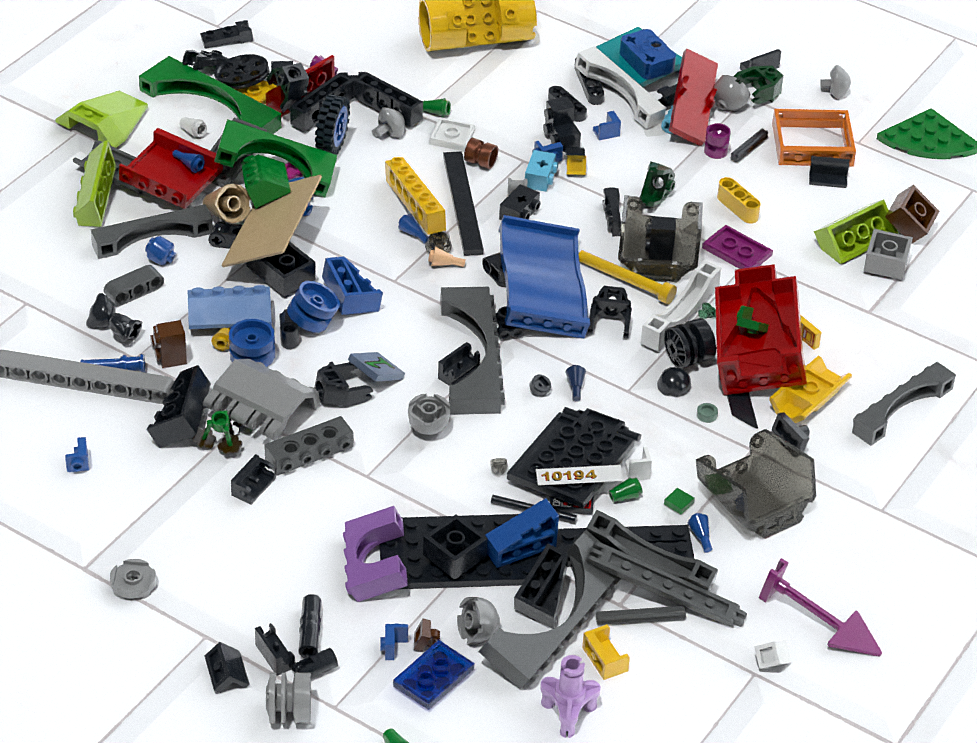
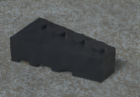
(181, 408)

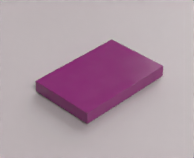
(737, 248)

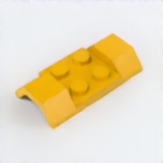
(802, 400)

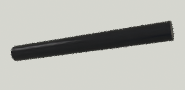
(499, 500)

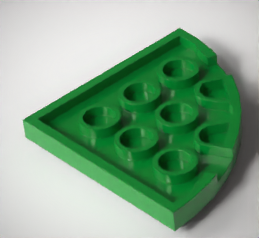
(929, 137)

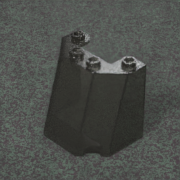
(686, 242)
(764, 488)

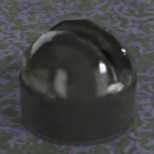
(499, 464)

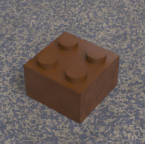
(912, 213)

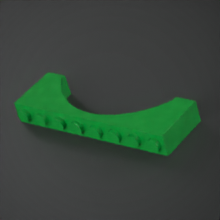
(173, 77)

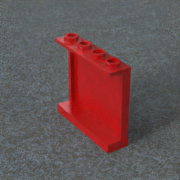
(166, 176)

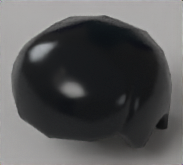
(674, 381)

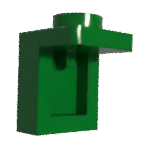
(744, 320)

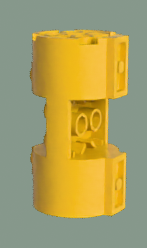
(475, 22)

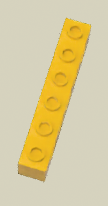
(415, 195)

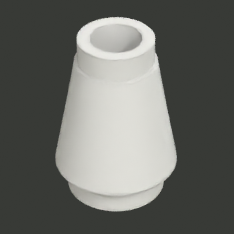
(195, 127)

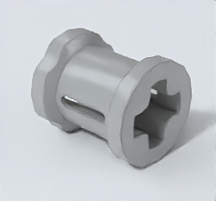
(513, 184)

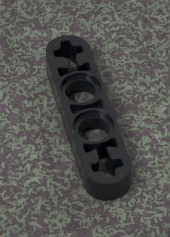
(590, 91)

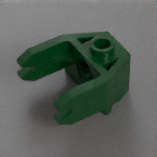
(764, 79)
(652, 192)

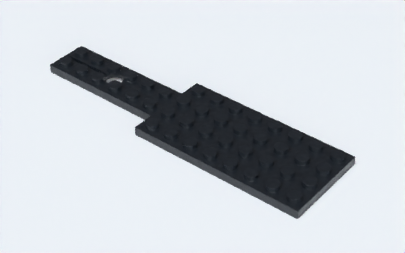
(426, 575)

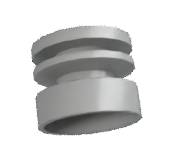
(289, 697)

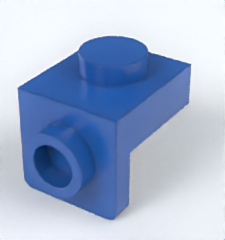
(556, 148)
(393, 634)

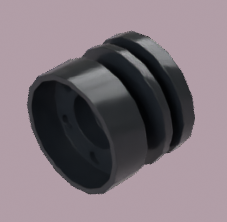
(690, 343)

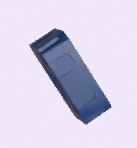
(647, 54)

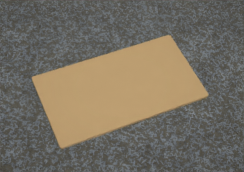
(272, 224)

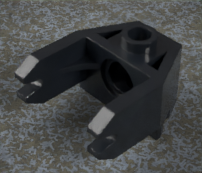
(293, 82)
(602, 304)
(335, 390)

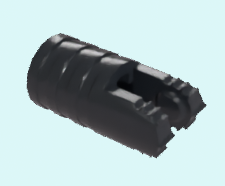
(317, 663)

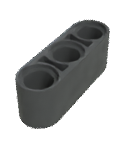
(133, 285)

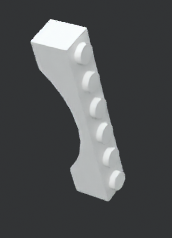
(596, 65)
(696, 292)

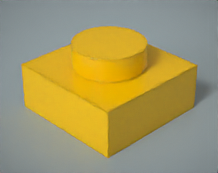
(576, 164)

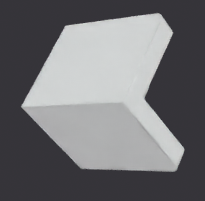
(640, 467)
(772, 654)

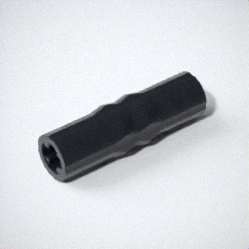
(310, 625)

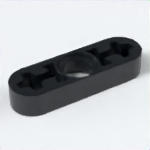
(580, 111)

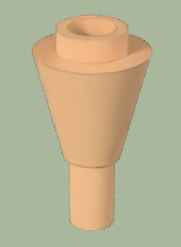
(440, 258)

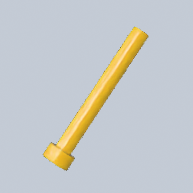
(665, 292)

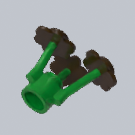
(223, 424)

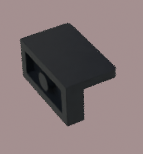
(768, 59)
(828, 172)
(225, 667)

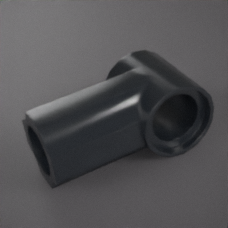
(288, 331)

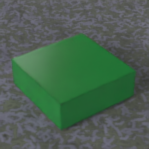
(679, 501)

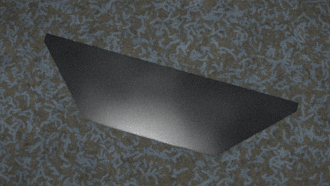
(742, 408)

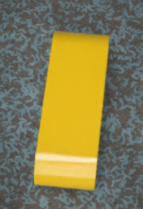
(738, 200)

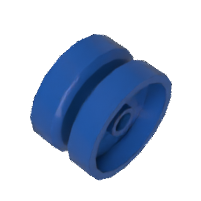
(313, 306)
(252, 340)

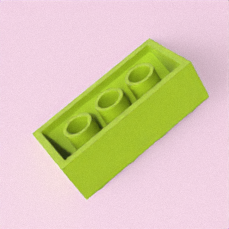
(95, 186)
(852, 233)

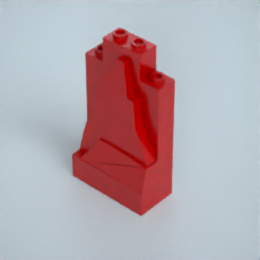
(763, 360)

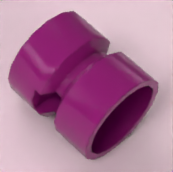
(717, 140)

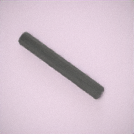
(640, 615)

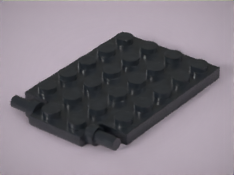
(574, 441)

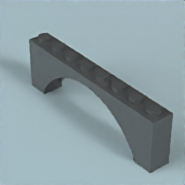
(482, 389)
(523, 654)

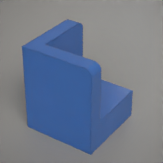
(608, 129)

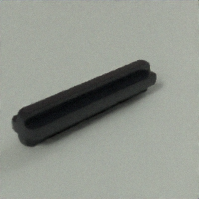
(749, 145)

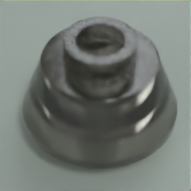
(438, 240)

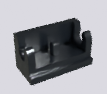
(458, 365)
(252, 480)
(274, 650)

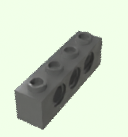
(309, 445)

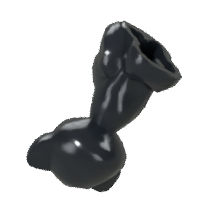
(104, 314)

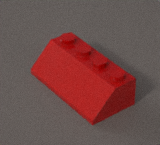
(317, 74)

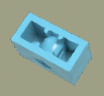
(541, 170)

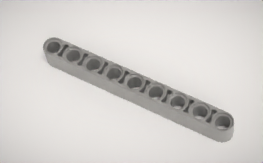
(84, 376)

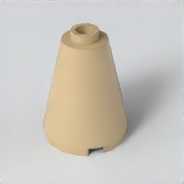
(229, 203)

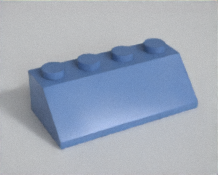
(227, 306)

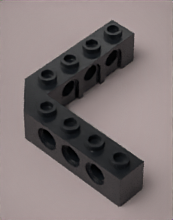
(362, 87)

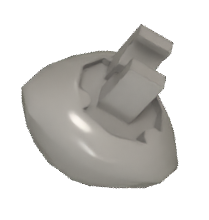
(839, 82)
(389, 122)

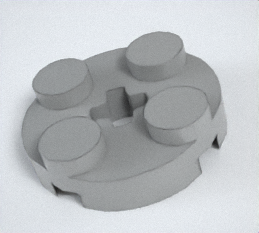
(133, 588)

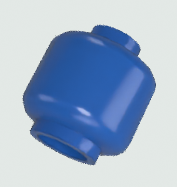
(160, 250)

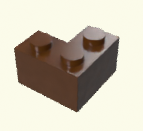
(169, 344)

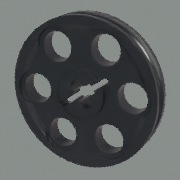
(240, 71)

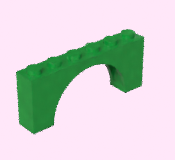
(242, 140)

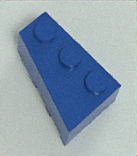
(352, 290)
(524, 534)

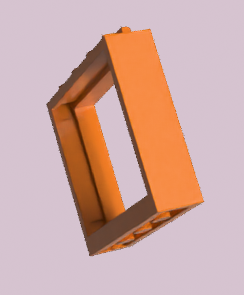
(812, 119)

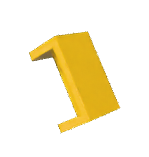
(603, 653)

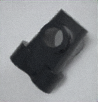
(504, 330)

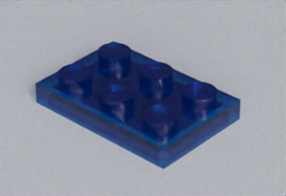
(433, 674)

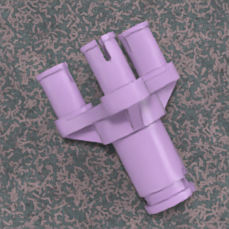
(570, 693)

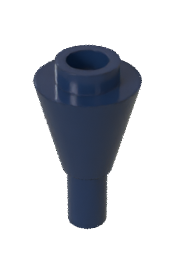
(575, 376)

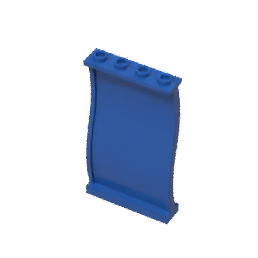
(543, 277)

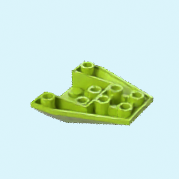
(110, 114)

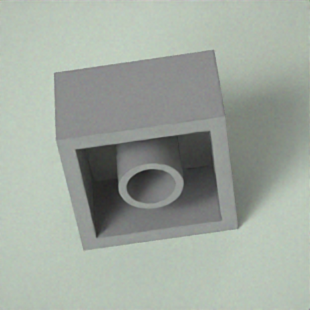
(888, 254)

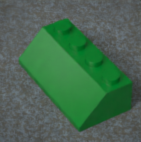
(265, 179)

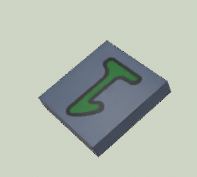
(376, 366)

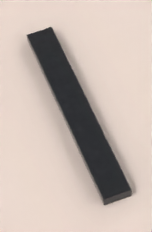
(463, 203)

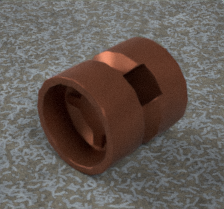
(481, 153)

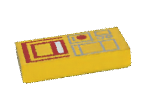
(810, 334)

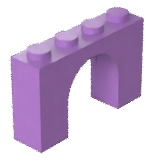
(361, 536)

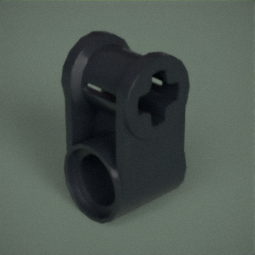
(226, 234)
(493, 267)

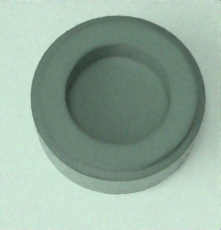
(707, 412)

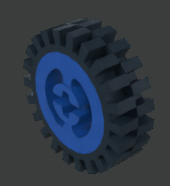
(332, 124)

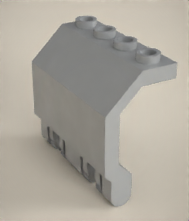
(259, 395)

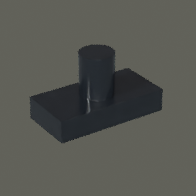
(790, 432)

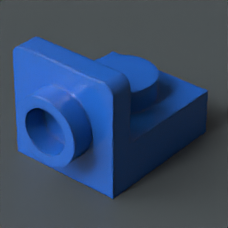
(78, 460)

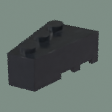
(543, 587)

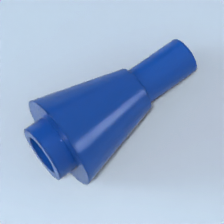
(194, 162)
(409, 225)
(700, 526)

